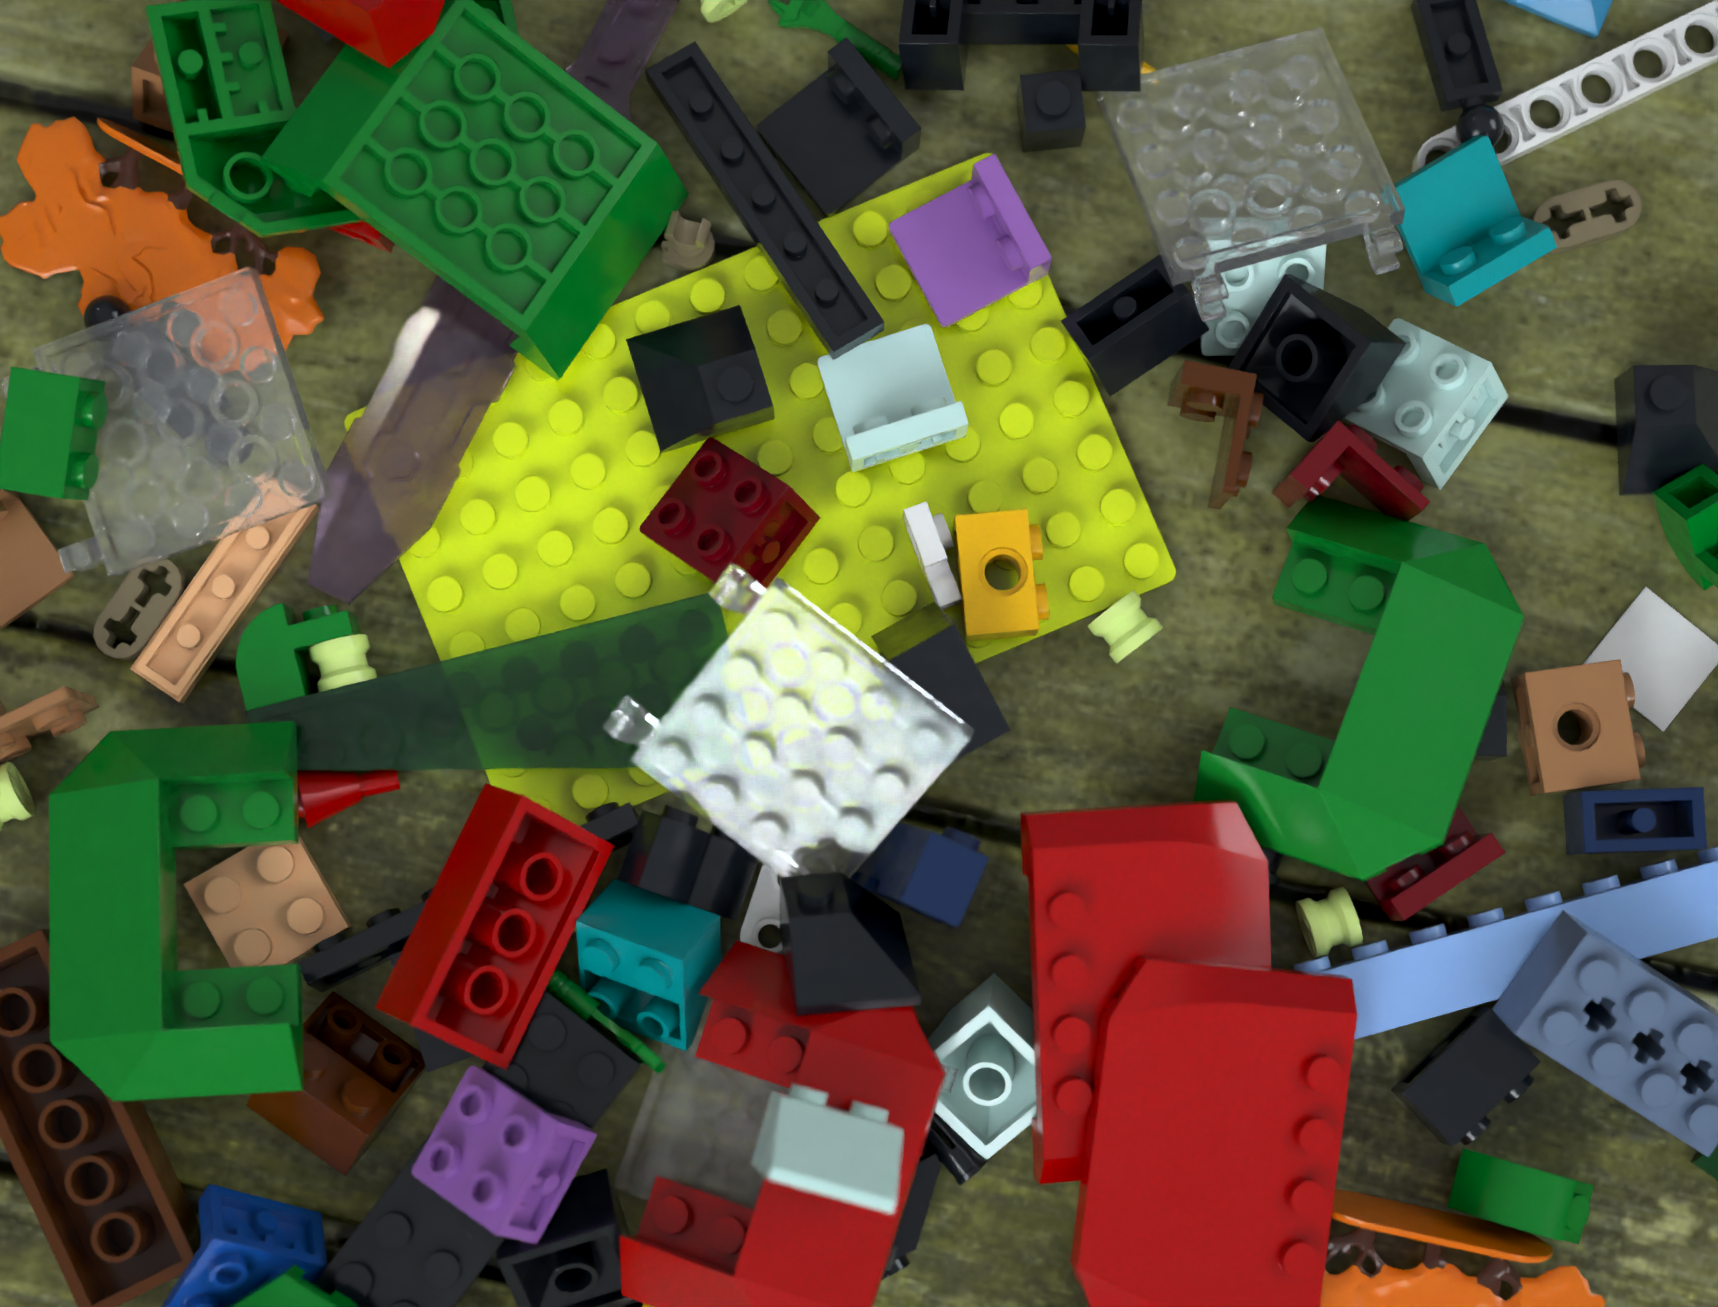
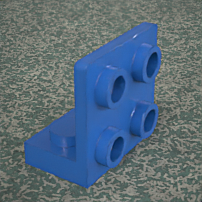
(246, 1245)

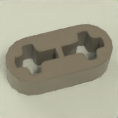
(1580, 204)
(129, 600)

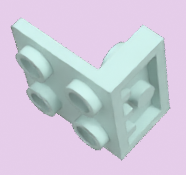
(1249, 292)
(892, 398)
(1431, 403)

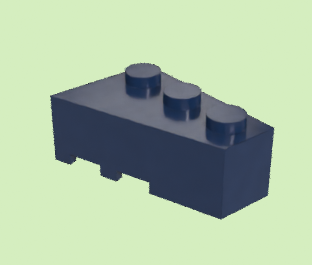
(925, 871)

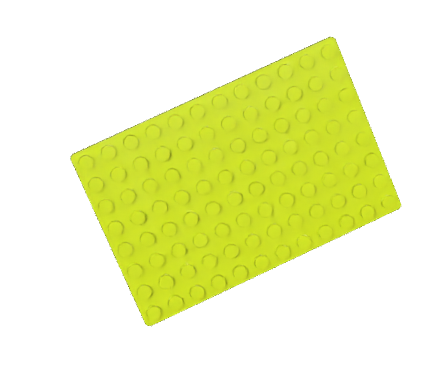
(571, 469)

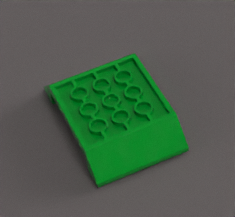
(489, 175)

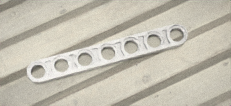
(1615, 68)

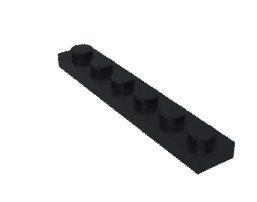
(764, 200)
(388, 932)

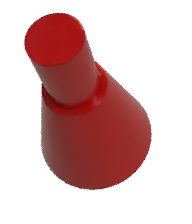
(331, 792)

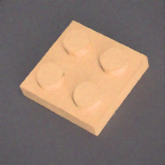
(267, 905)

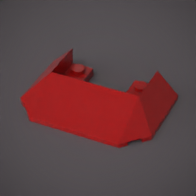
(795, 1242)

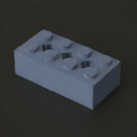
(1620, 1028)

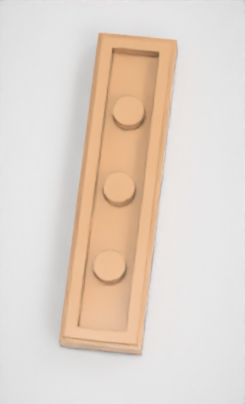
(217, 603)

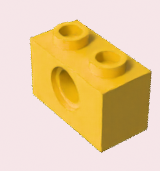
(992, 538)

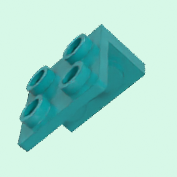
(1466, 224)

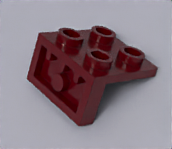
(1353, 457)
(729, 513)
(1425, 877)

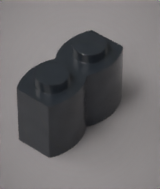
(688, 863)

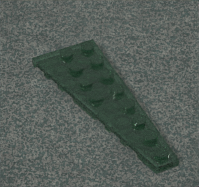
(511, 704)

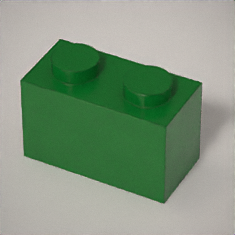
(51, 434)

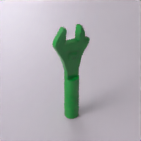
(821, 18)
(588, 1008)

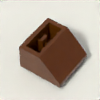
(351, 1084)

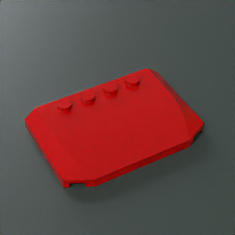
(1100, 895)
(1214, 1137)

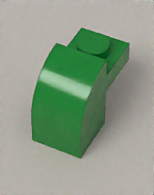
(1690, 522)
(274, 649)
(1520, 1196)

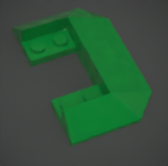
(231, 102)
(1416, 711)
(113, 914)

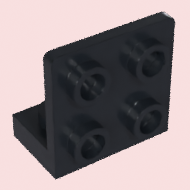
(841, 131)

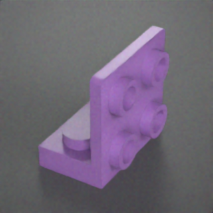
(971, 244)
(502, 1157)

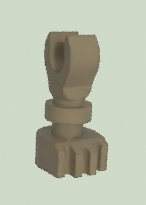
(688, 244)

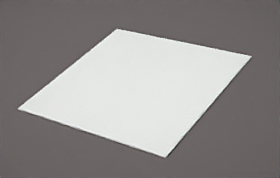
(1661, 654)

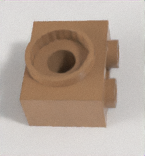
(1600, 701)

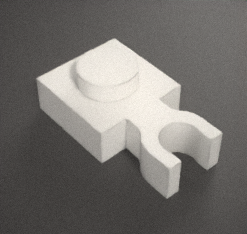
(930, 540)

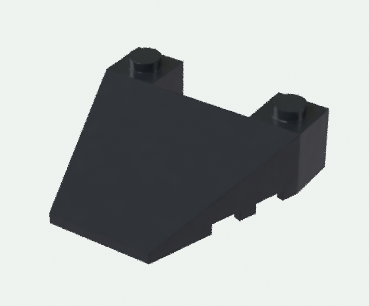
(938, 35)

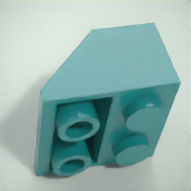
(648, 961)

